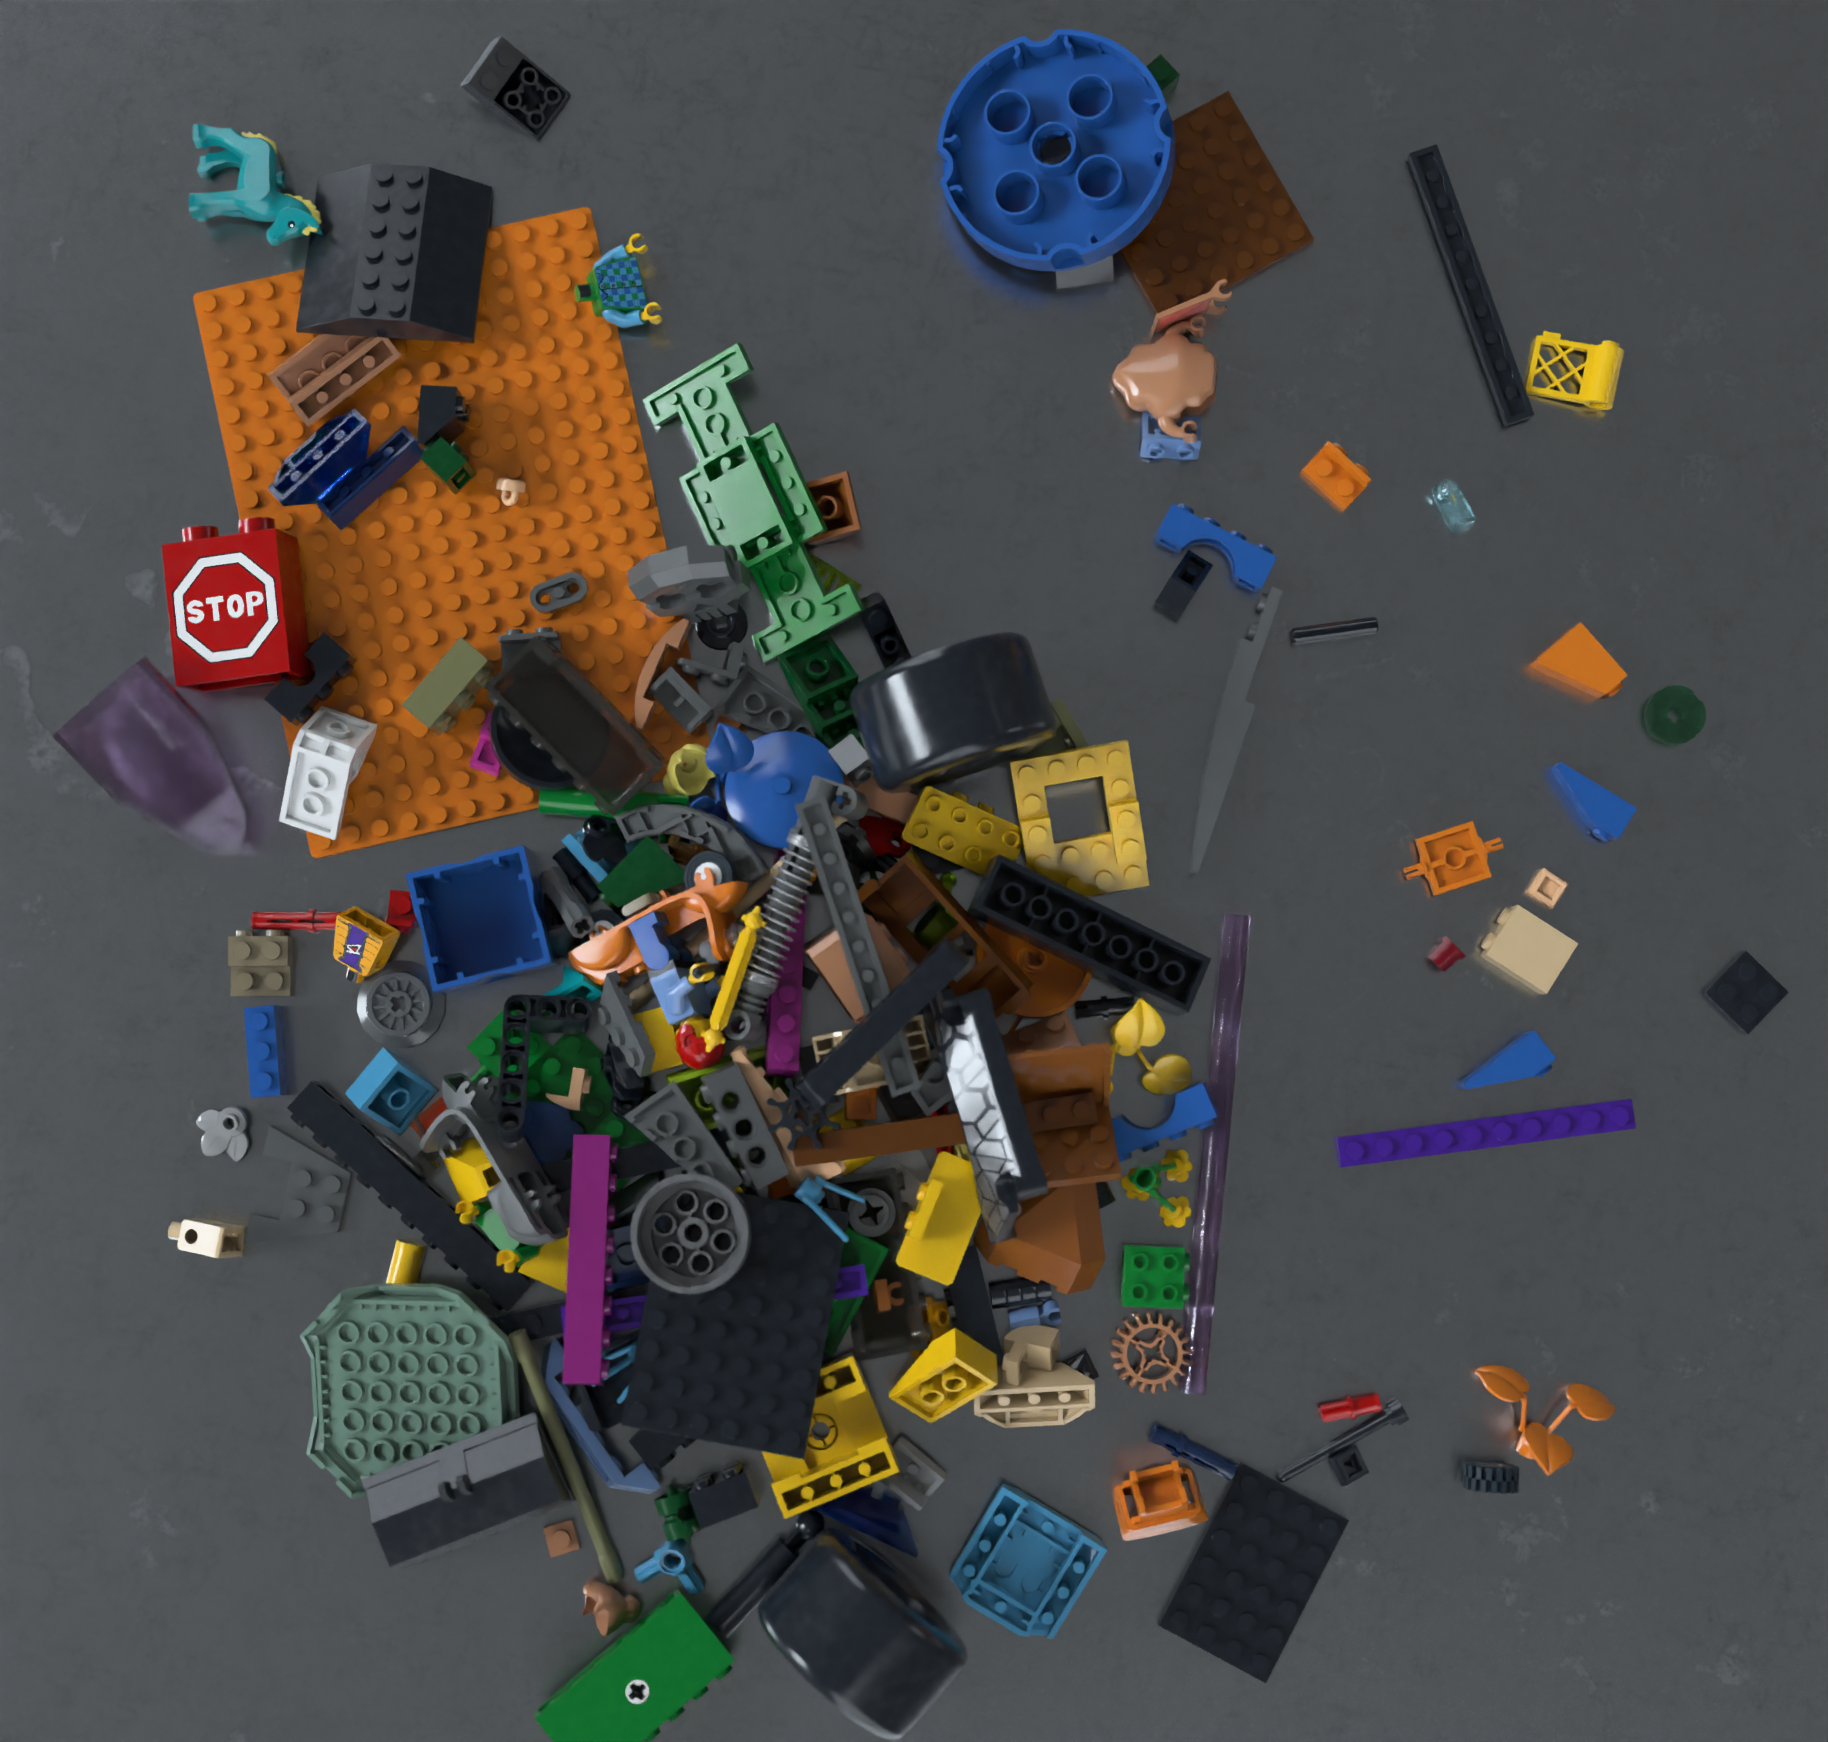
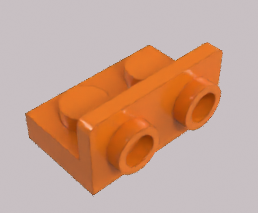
(1337, 475)

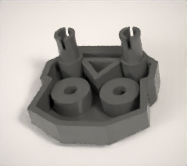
(691, 582)

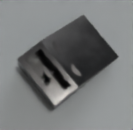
(515, 88)

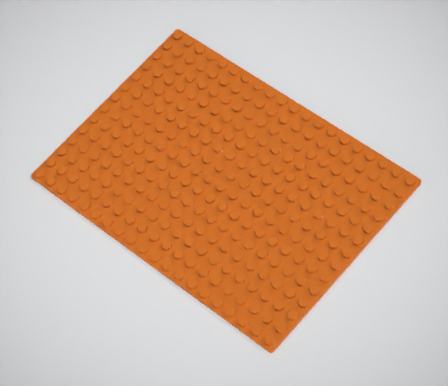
(444, 566)

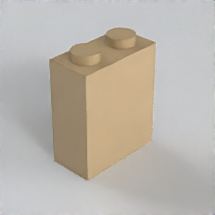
(1528, 949)

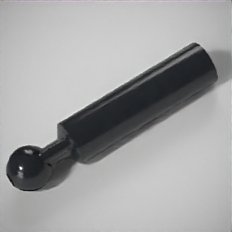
(763, 1574)

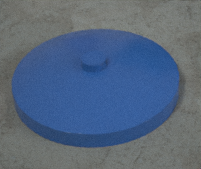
(778, 777)

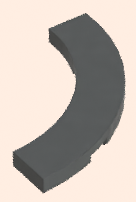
(697, 826)

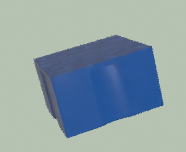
(482, 919)

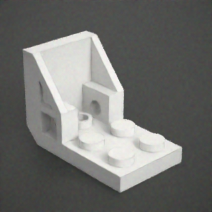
(321, 769)

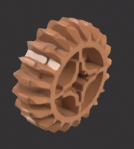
(1144, 1364)

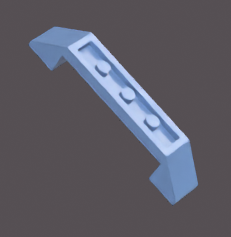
(591, 1443)

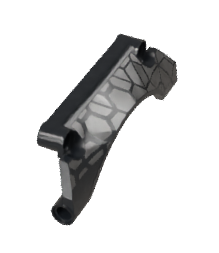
(987, 1106)

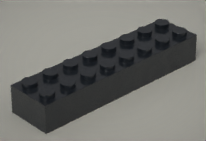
(1089, 935)

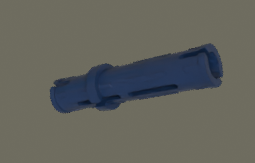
(1183, 1447)

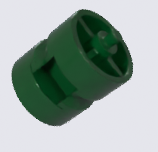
(678, 1514)

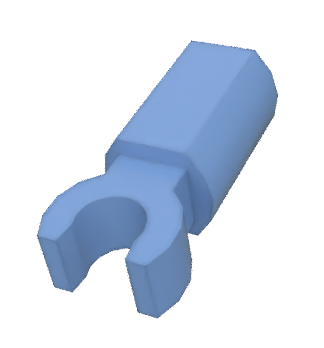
(1035, 1315)

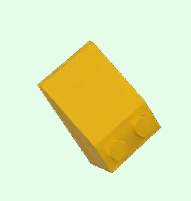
(946, 1376)

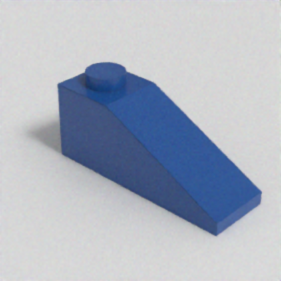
(1596, 805)
(1517, 1061)

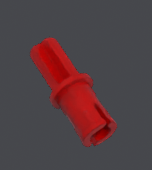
(1350, 1408)

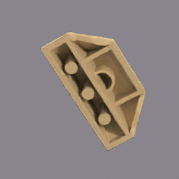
(1039, 1399)

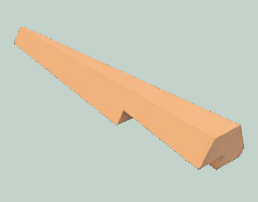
(772, 1115)

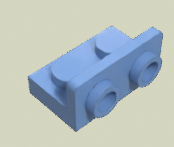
(1160, 445)

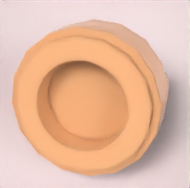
(511, 485)

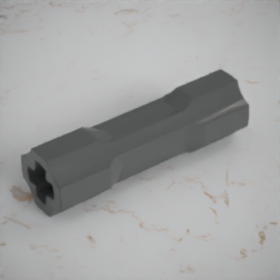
(566, 901)

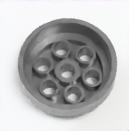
(651, 1243)

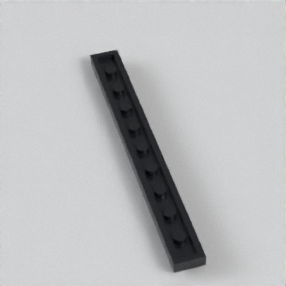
(1470, 285)

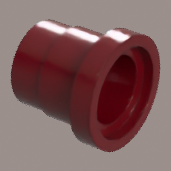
(1446, 954)

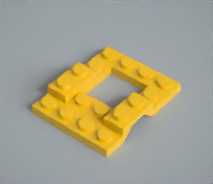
(1089, 862)

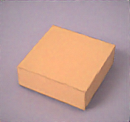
(1547, 888)

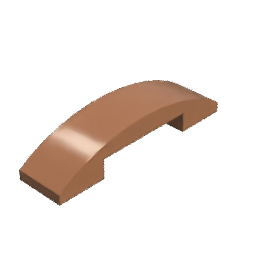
(672, 639)

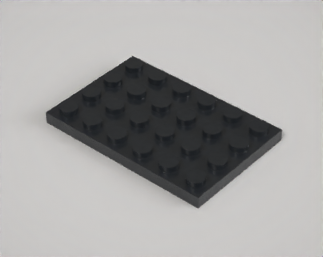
(1253, 1572)

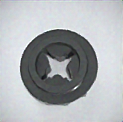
(866, 1225)

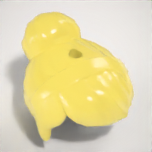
(687, 778)

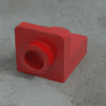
(401, 911)

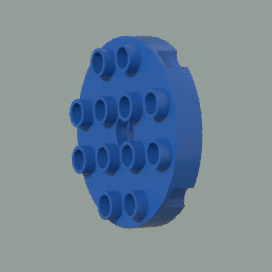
(1054, 90)

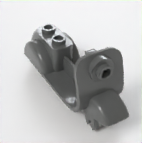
(524, 1195)

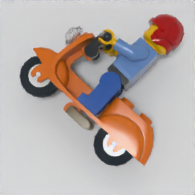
(654, 946)

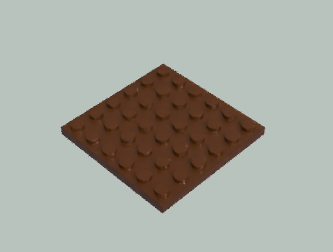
(1220, 213)

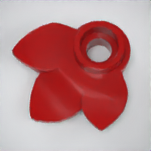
(881, 832)

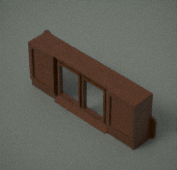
(906, 893)

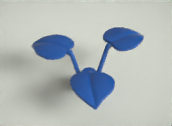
(726, 751)

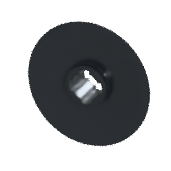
(720, 638)

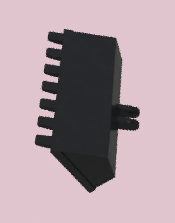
(466, 1491)

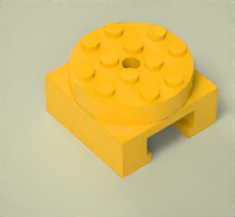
(844, 1459)

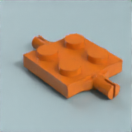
(1453, 858)

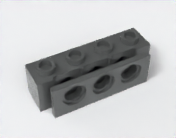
(769, 1164)

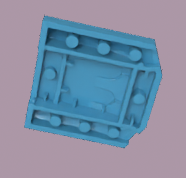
(1026, 1564)

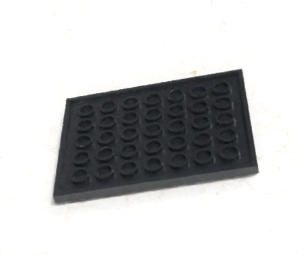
(747, 1354)

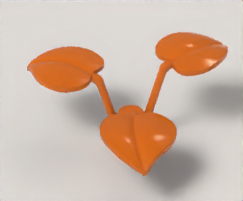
(1536, 1441)

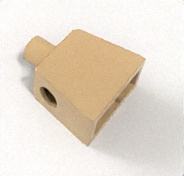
(208, 1237)

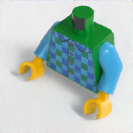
(617, 287)

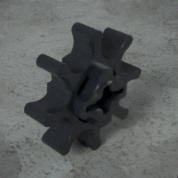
(790, 1119)

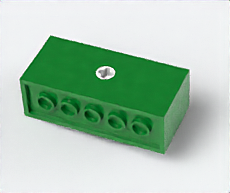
(664, 1653)

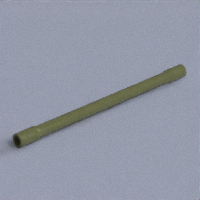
(606, 1555)

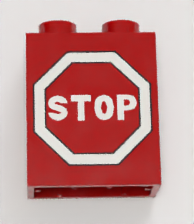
(235, 607)

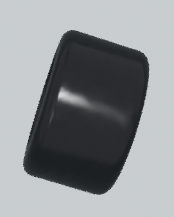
(953, 712)
(861, 1634)

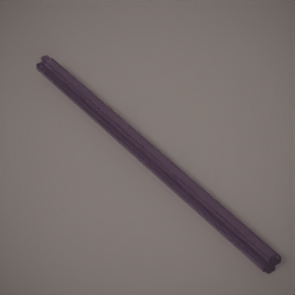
(1215, 1153)

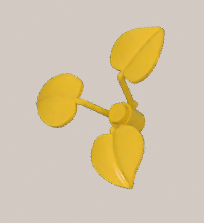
(1146, 1028)

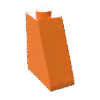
(1581, 663)

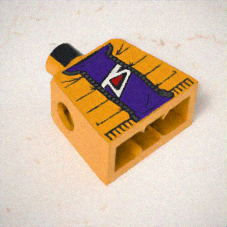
(362, 943)

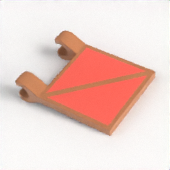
(1197, 306)

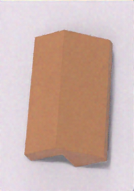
(330, 371)

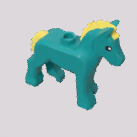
(257, 187)

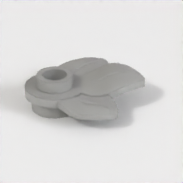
(220, 1135)

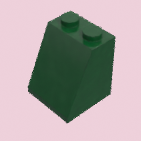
(641, 872)

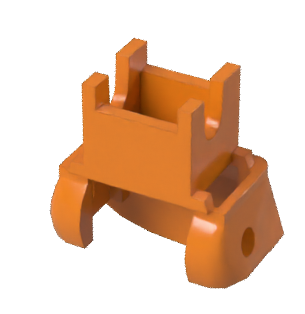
(1159, 1501)

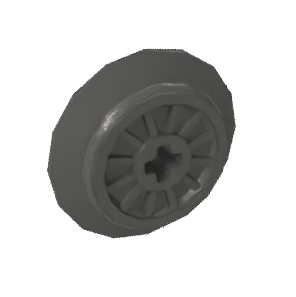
(400, 1027)

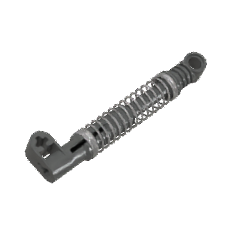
(785, 901)

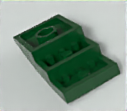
(823, 687)

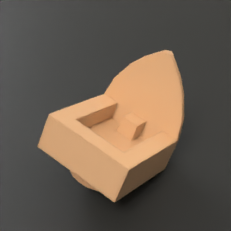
(580, 1084)

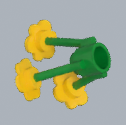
(1147, 1181)

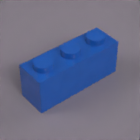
(266, 1051)

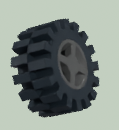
(1491, 1477)

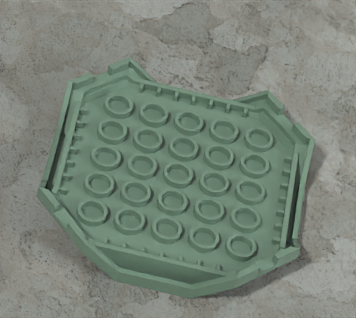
(403, 1377)

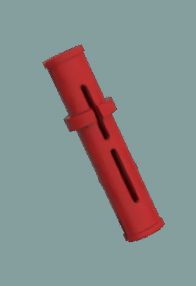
(263, 920)

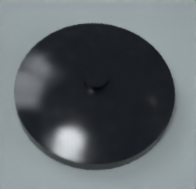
(522, 758)

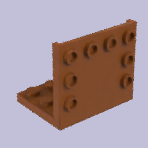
(1076, 1152)

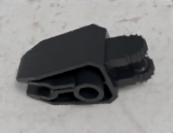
(620, 1076)

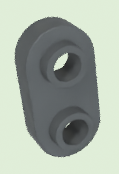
(559, 591)

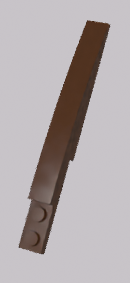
(934, 1131)

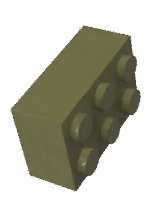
(450, 687)

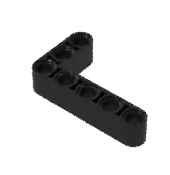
(518, 1053)

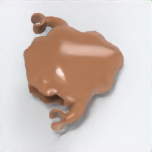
(1170, 378)

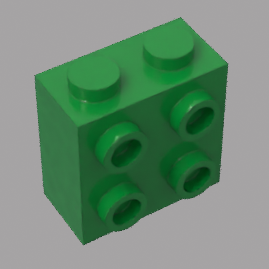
(1154, 1276)

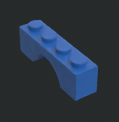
(1249, 562)
(1192, 1108)

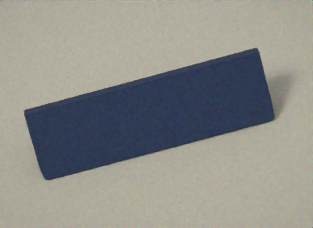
(373, 478)

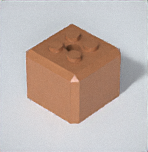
(830, 962)

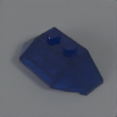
(323, 461)
(874, 1516)

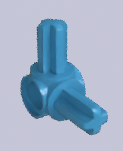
(680, 1567)

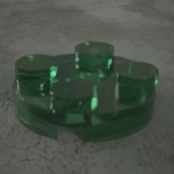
(1687, 704)

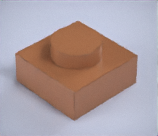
(562, 1537)

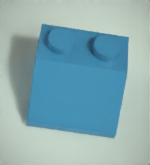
(391, 1091)

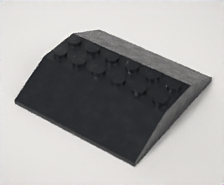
(396, 254)

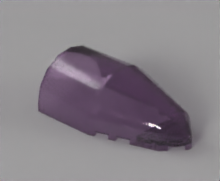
(158, 759)

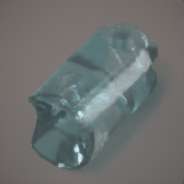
(1453, 505)

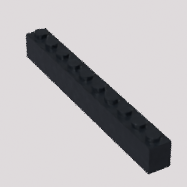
(405, 1191)

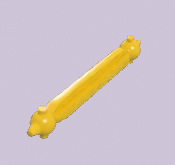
(733, 978)

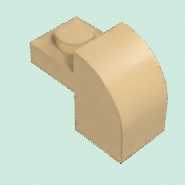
(1029, 1347)

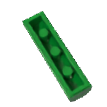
(577, 804)

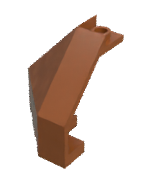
(1055, 1239)

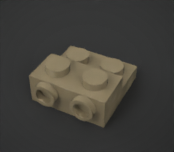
(260, 964)

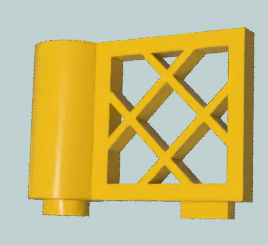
(1599, 375)

